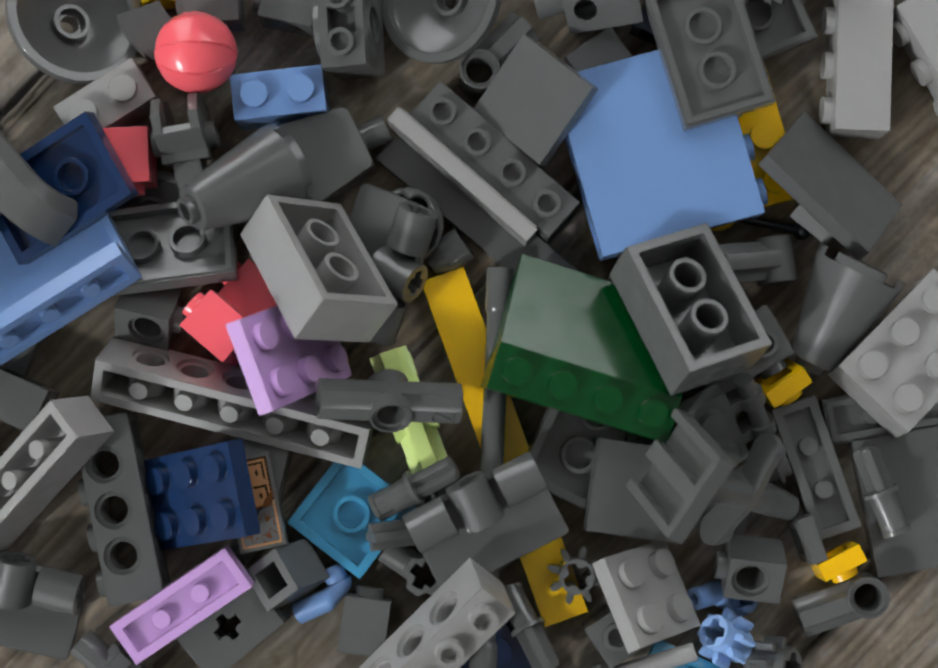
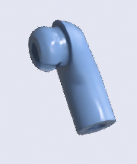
(711, 594)

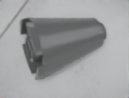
(241, 178)
(839, 308)

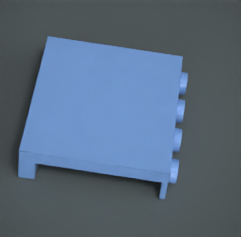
(645, 172)
(60, 284)

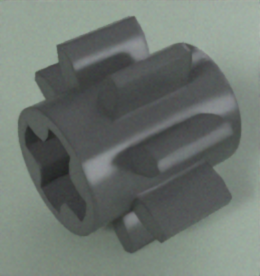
(562, 572)
(773, 654)

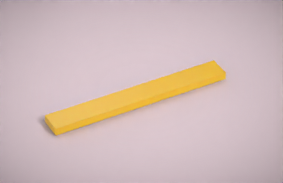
(465, 342)

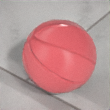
(195, 52)

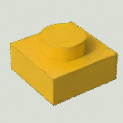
(785, 385)
(840, 563)

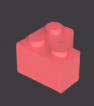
(237, 299)

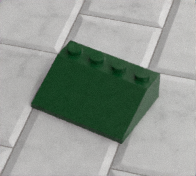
(577, 352)

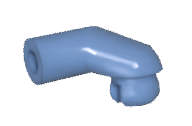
(325, 599)

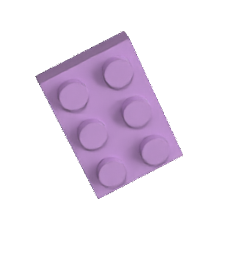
(277, 364)

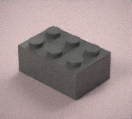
(689, 308)

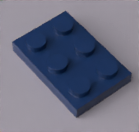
(80, 166)
(202, 495)

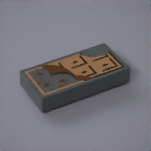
(267, 506)

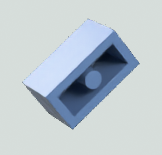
(278, 96)

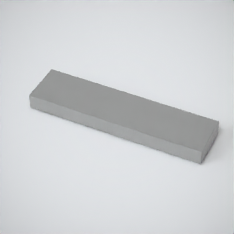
(462, 176)

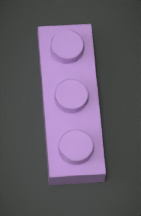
(182, 604)

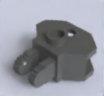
(186, 144)

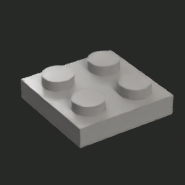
(646, 595)

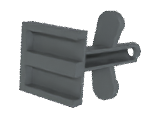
(695, 471)

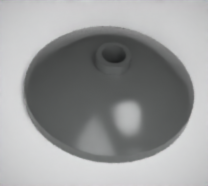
(436, 29)
(70, 57)

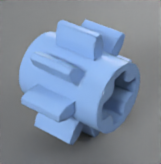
(726, 638)

